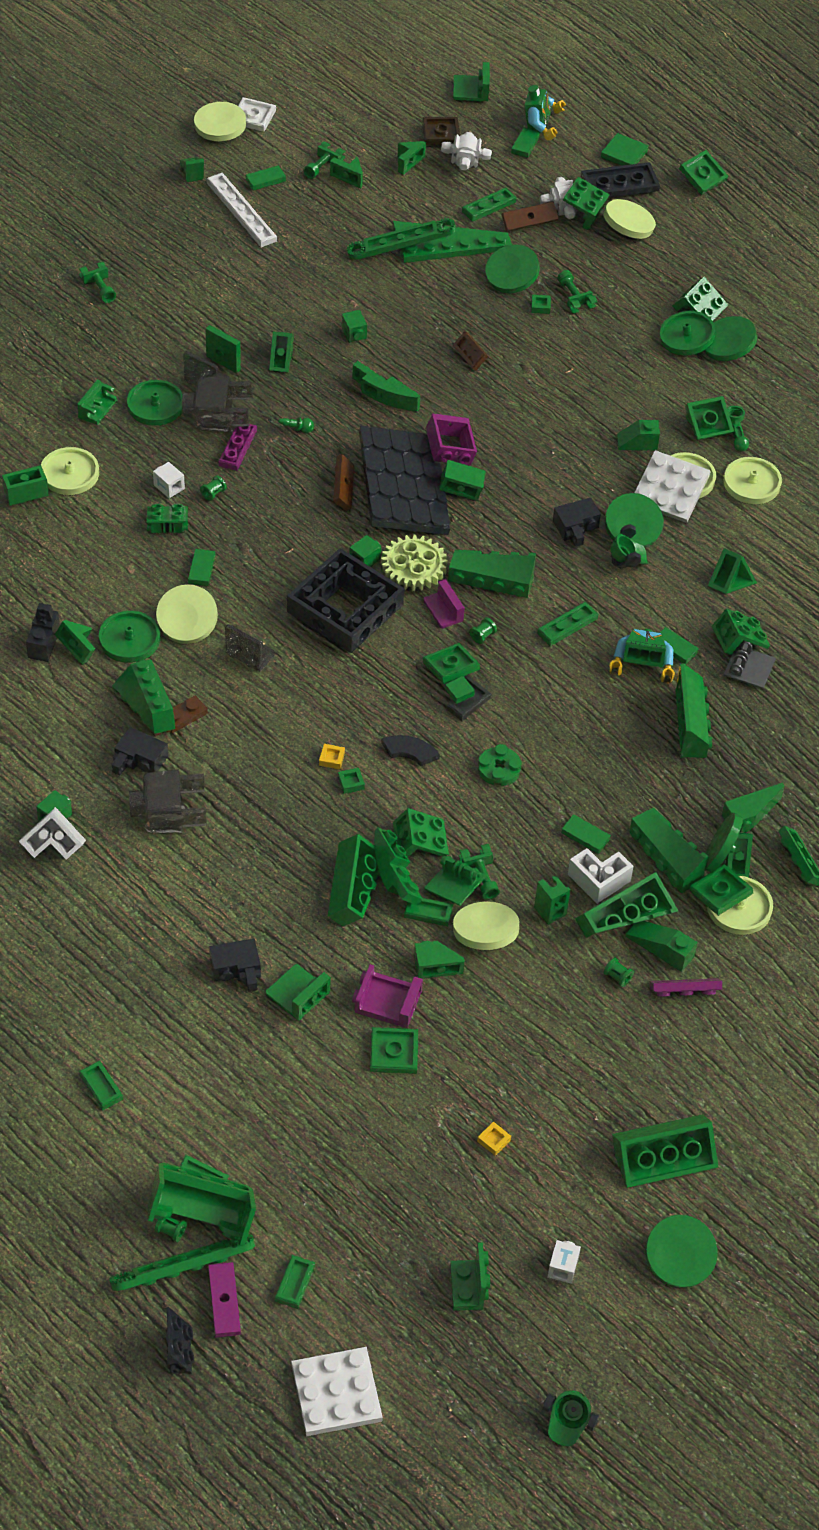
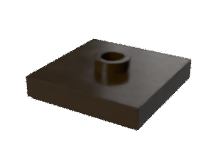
(440, 129)

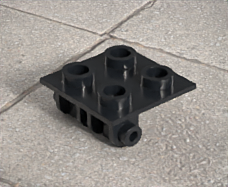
(179, 1343)

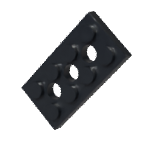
(646, 181)

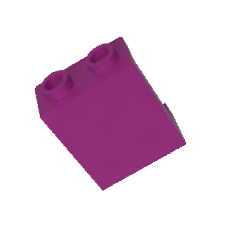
(387, 997)

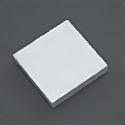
(257, 113)

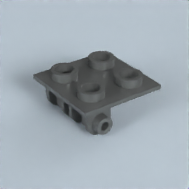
(749, 665)

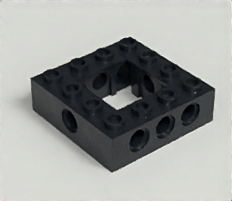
(309, 600)

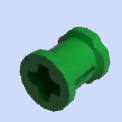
(213, 488)
(483, 630)
(619, 972)
(171, 1228)

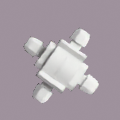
(466, 151)
(557, 194)

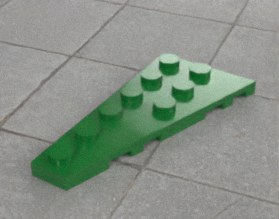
(460, 243)

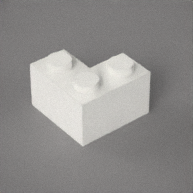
(55, 830)
(598, 877)

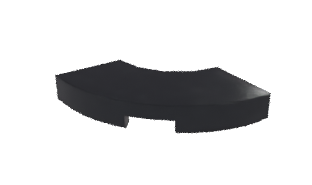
(411, 748)

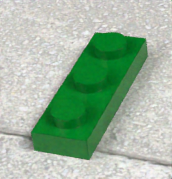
(800, 855)

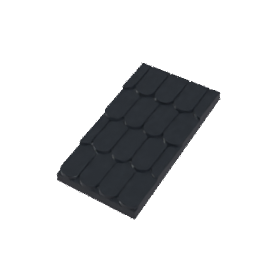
(403, 481)

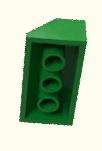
(692, 714)
(665, 1150)

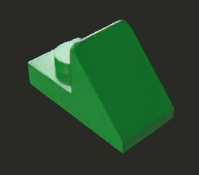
(410, 154)
(193, 168)
(349, 173)
(74, 638)
(740, 858)

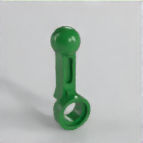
(736, 415)

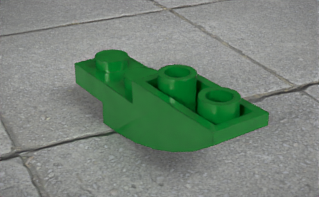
(389, 391)
(392, 866)

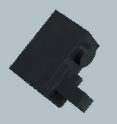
(575, 519)
(42, 634)
(139, 751)
(236, 960)

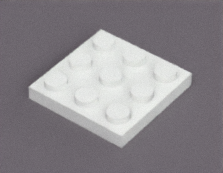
(673, 485)
(336, 1391)

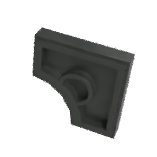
(470, 705)

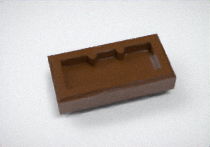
(470, 350)

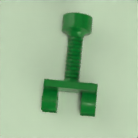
(312, 169)
(566, 279)
(107, 293)
(489, 888)

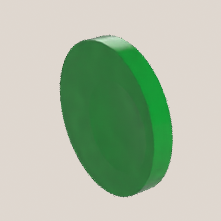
(512, 268)
(687, 333)
(733, 338)
(155, 402)
(637, 511)
(129, 636)
(723, 842)
(681, 1251)

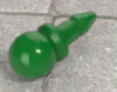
(304, 425)

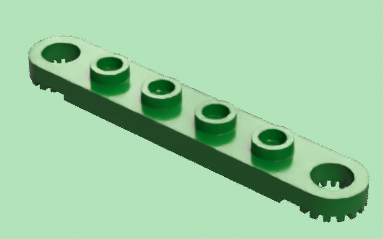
(401, 238)
(173, 1265)

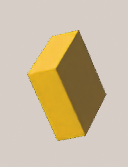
(332, 756)
(494, 1138)

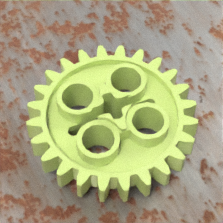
(414, 562)

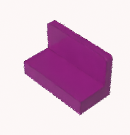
(445, 605)

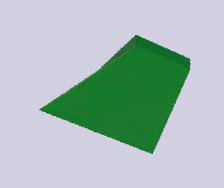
(731, 573)

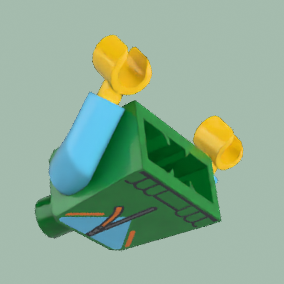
(538, 111)
(646, 649)

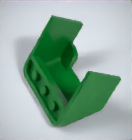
(204, 1199)

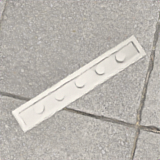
(241, 210)

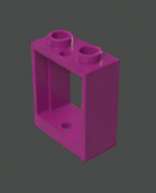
(461, 428)

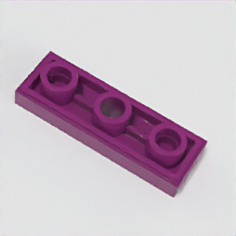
(237, 447)
(686, 986)
(224, 1288)

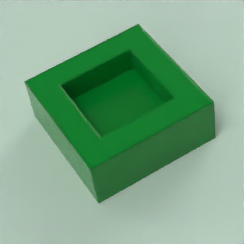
(541, 304)
(459, 690)
(351, 780)

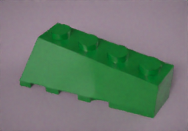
(493, 571)
(146, 695)
(669, 849)
(352, 880)
(635, 904)

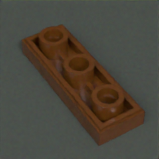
(539, 215)
(343, 482)

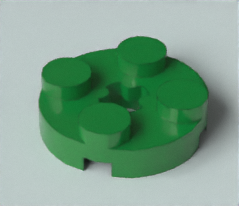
(499, 755)

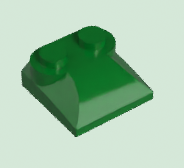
(709, 418)

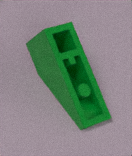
(753, 805)
(664, 943)

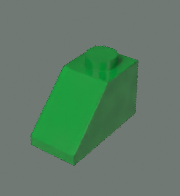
(281, 351)
(640, 436)
(436, 960)

